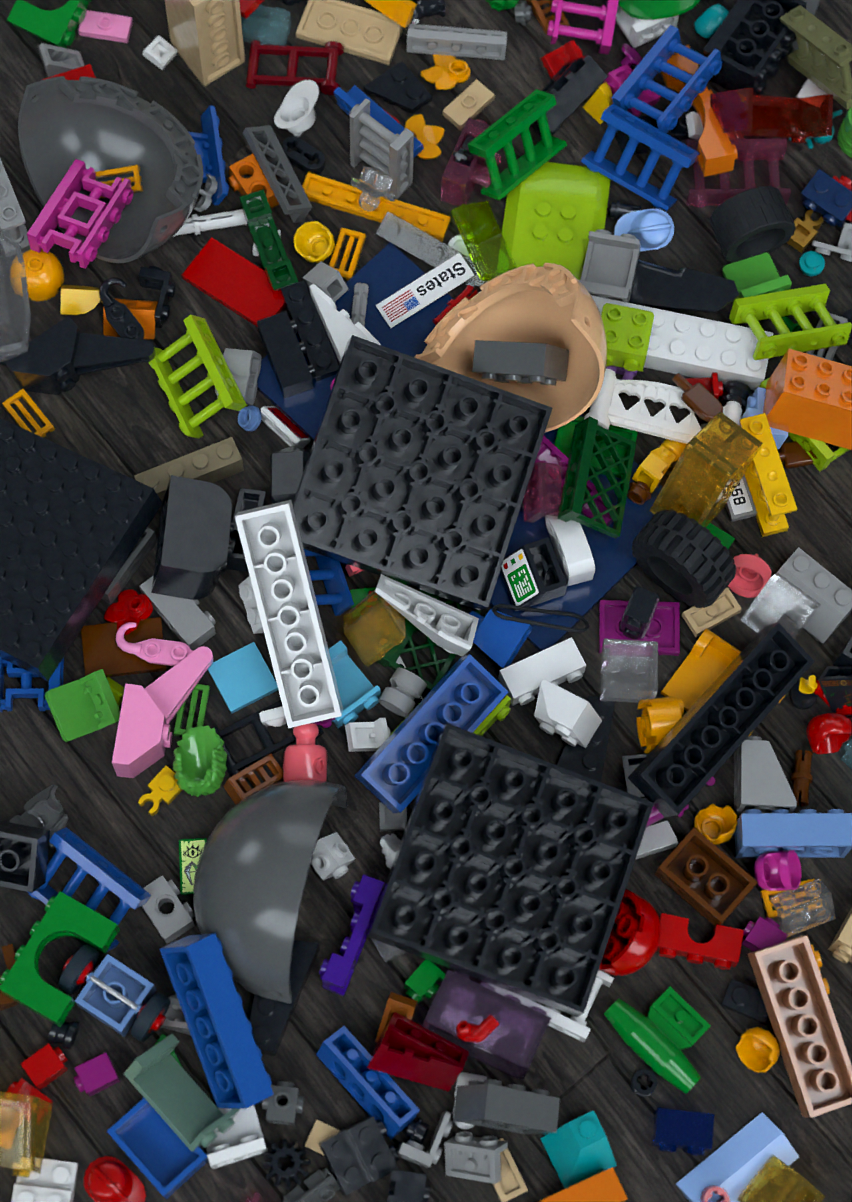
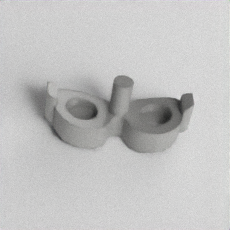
(210, 189)

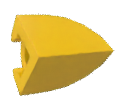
(599, 102)
(78, 299)

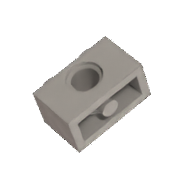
(173, 924)

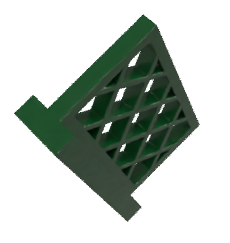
(577, 476)
(393, 654)

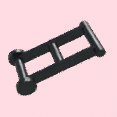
(264, 735)

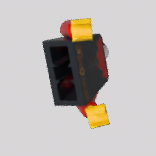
(833, 688)

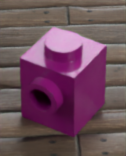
(762, 934)

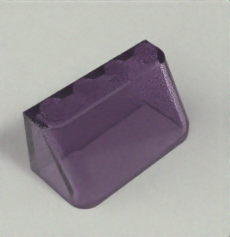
(510, 1045)

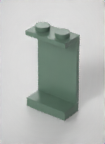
(177, 1096)

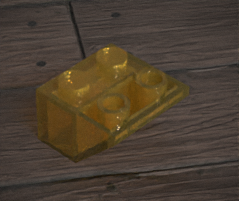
(374, 628)
(779, 1184)

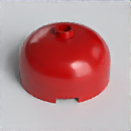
(634, 939)

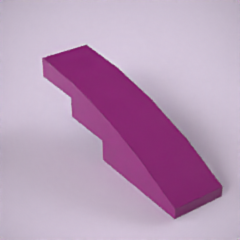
(551, 454)

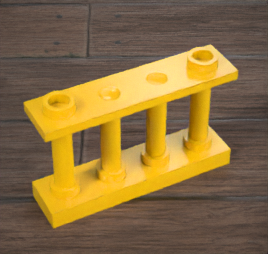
(768, 479)

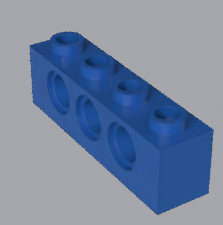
(369, 1087)

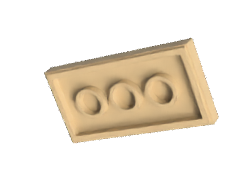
(357, 28)

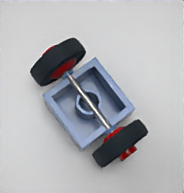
(114, 994)

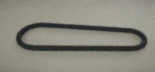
(541, 623)

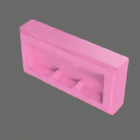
(106, 26)

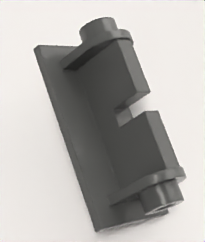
(321, 1188)

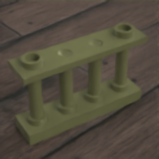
(809, 58)

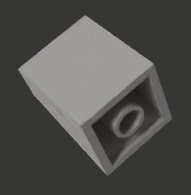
(760, 779)

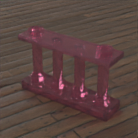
(748, 151)

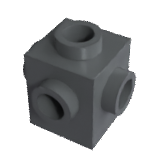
(283, 1114)

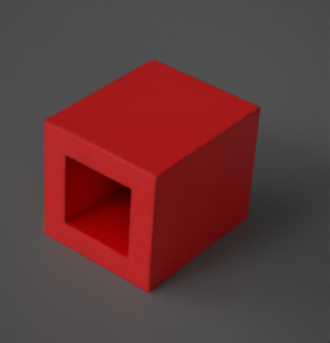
(45, 1066)

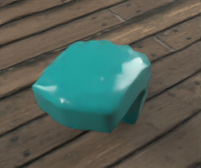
(710, 20)

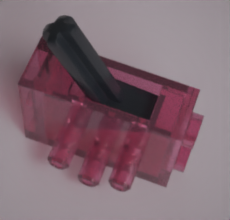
(465, 168)

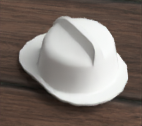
(297, 108)

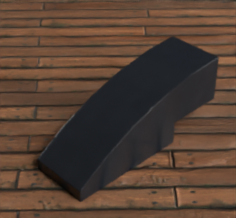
(246, 500)

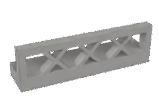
(456, 41)

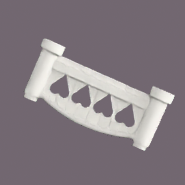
(610, 410)

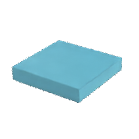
(242, 677)

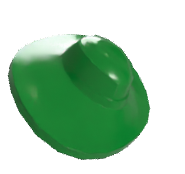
(656, 8)

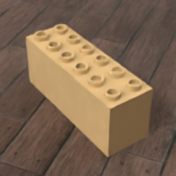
(207, 35)

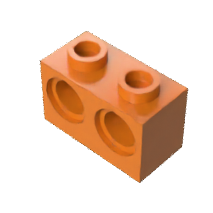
(255, 183)

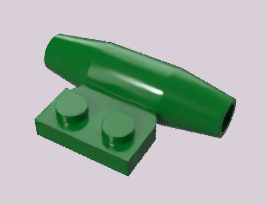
(662, 1035)

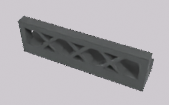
(278, 172)

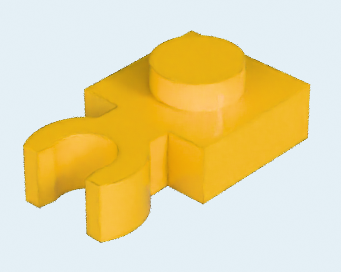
(163, 788)

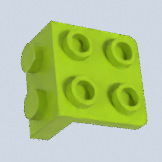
(627, 335)

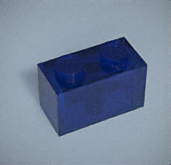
(683, 1131)

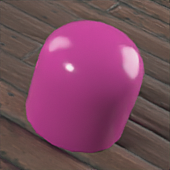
(778, 870)

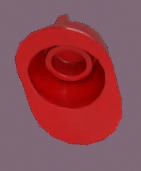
(112, 1181)

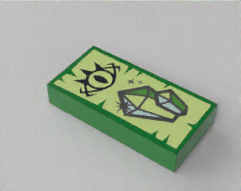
(189, 855)

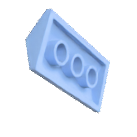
(738, 1160)

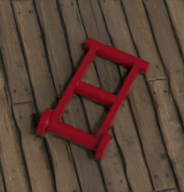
(327, 86)

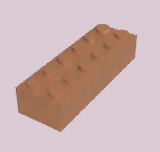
(804, 1025)

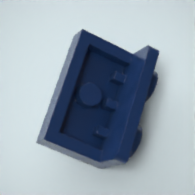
(827, 198)

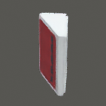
(284, 427)

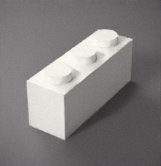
(553, 664)

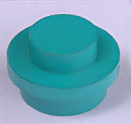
(811, 263)

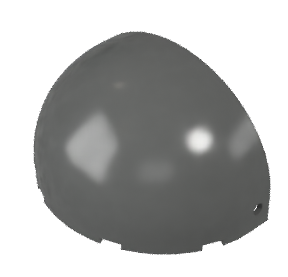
(107, 131)
(255, 879)

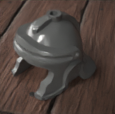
(43, 812)

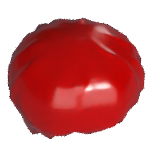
(828, 732)

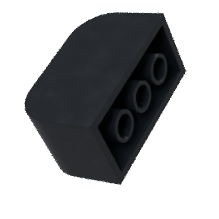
(192, 538)

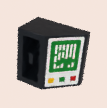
(533, 574)

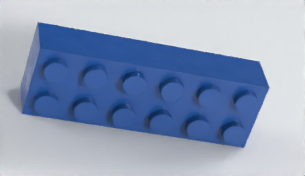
(400, 764)
(217, 1021)

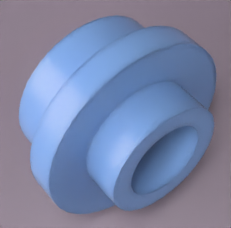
(249, 418)

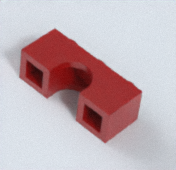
(721, 950)

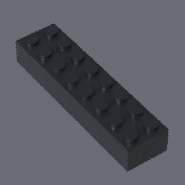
(721, 720)

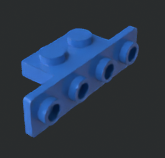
(209, 147)

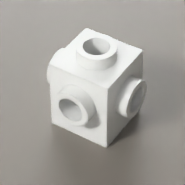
(331, 857)

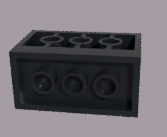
(752, 43)

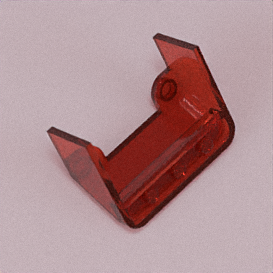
(771, 116)

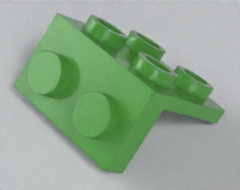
(756, 276)
(83, 706)

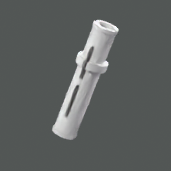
(213, 221)

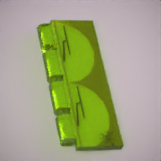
(483, 240)

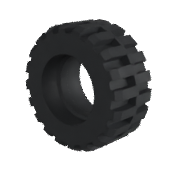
(683, 558)

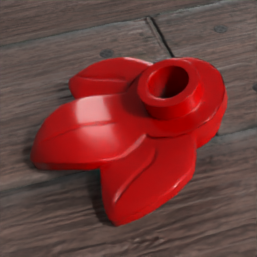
(129, 608)

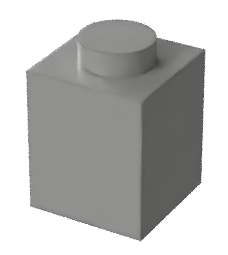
(327, 280)

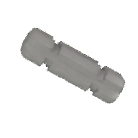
(359, 303)

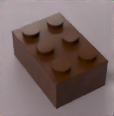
(705, 877)

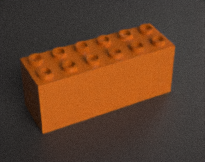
(811, 398)

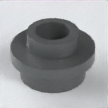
(523, 12)

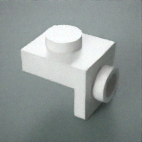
(367, 735)

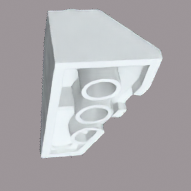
(337, 324)
(437, 620)

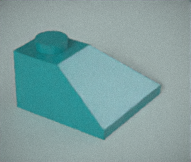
(579, 1150)

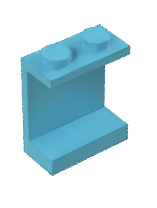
(353, 686)

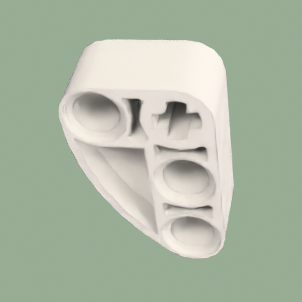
(571, 550)

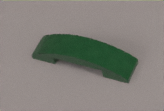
(267, 240)

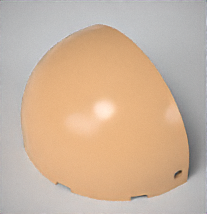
(529, 307)

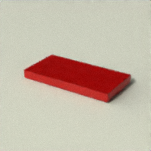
(234, 282)

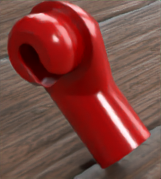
(476, 1033)

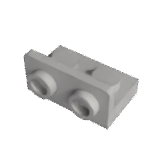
(474, 1157)

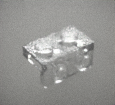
(804, 907)

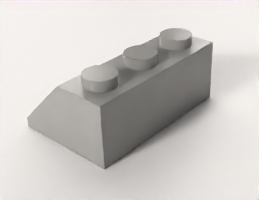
(822, 587)

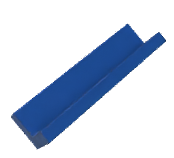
(355, 96)

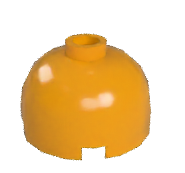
(43, 274)

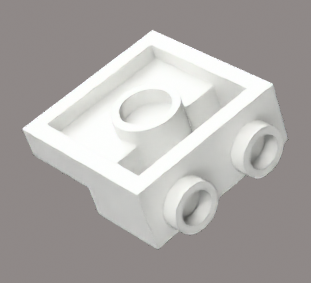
(53, 1184)

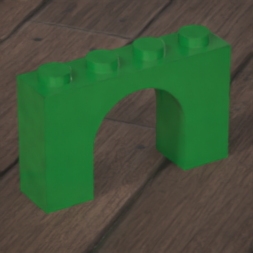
(51, 26)
(62, 919)

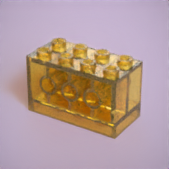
(708, 471)

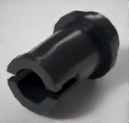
(618, 209)

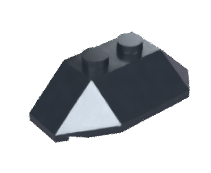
(286, 473)

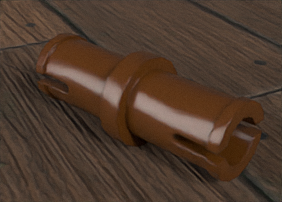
(802, 777)

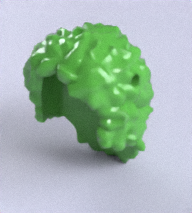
(200, 761)

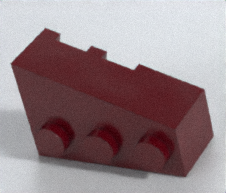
(417, 1054)

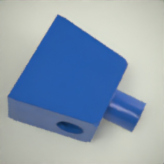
(500, 637)

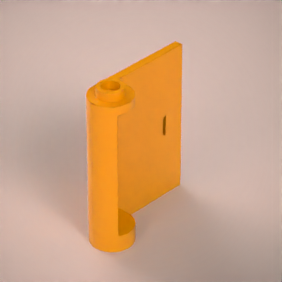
(701, 668)

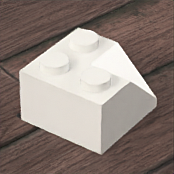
(565, 715)

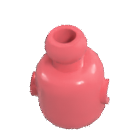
(305, 758)

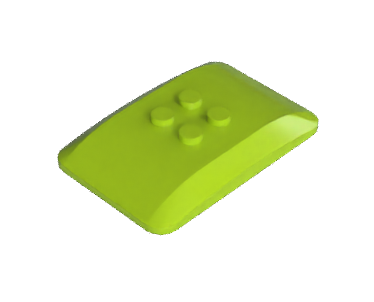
(552, 215)

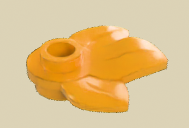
(446, 72)
(427, 135)

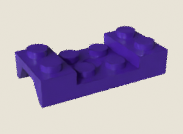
(339, 969)

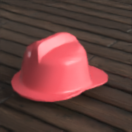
(750, 575)

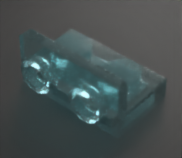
(267, 26)

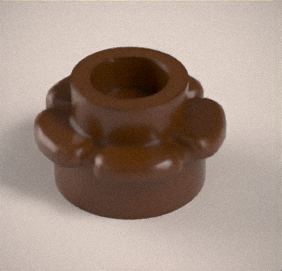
(639, 492)

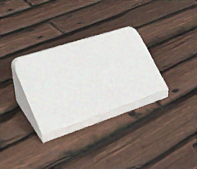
(657, 839)

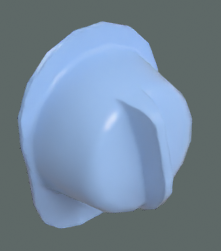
(650, 226)

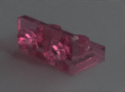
(543, 492)

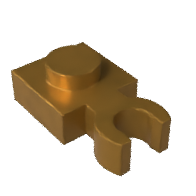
(805, 231)

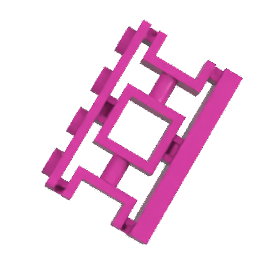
(65, 202)

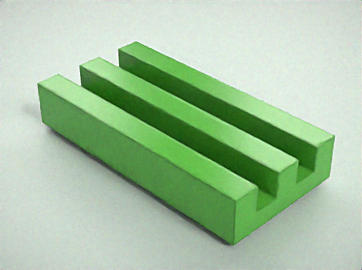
(206, 689)

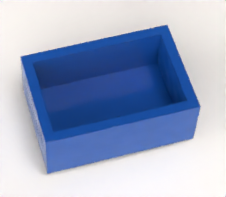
(156, 1148)

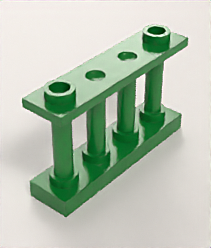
(504, 131)

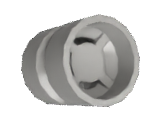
(403, 691)

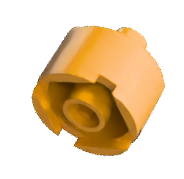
(657, 719)

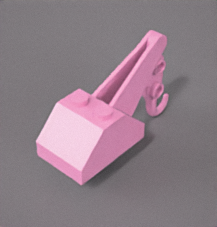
(146, 712)

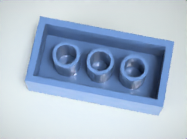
(804, 832)

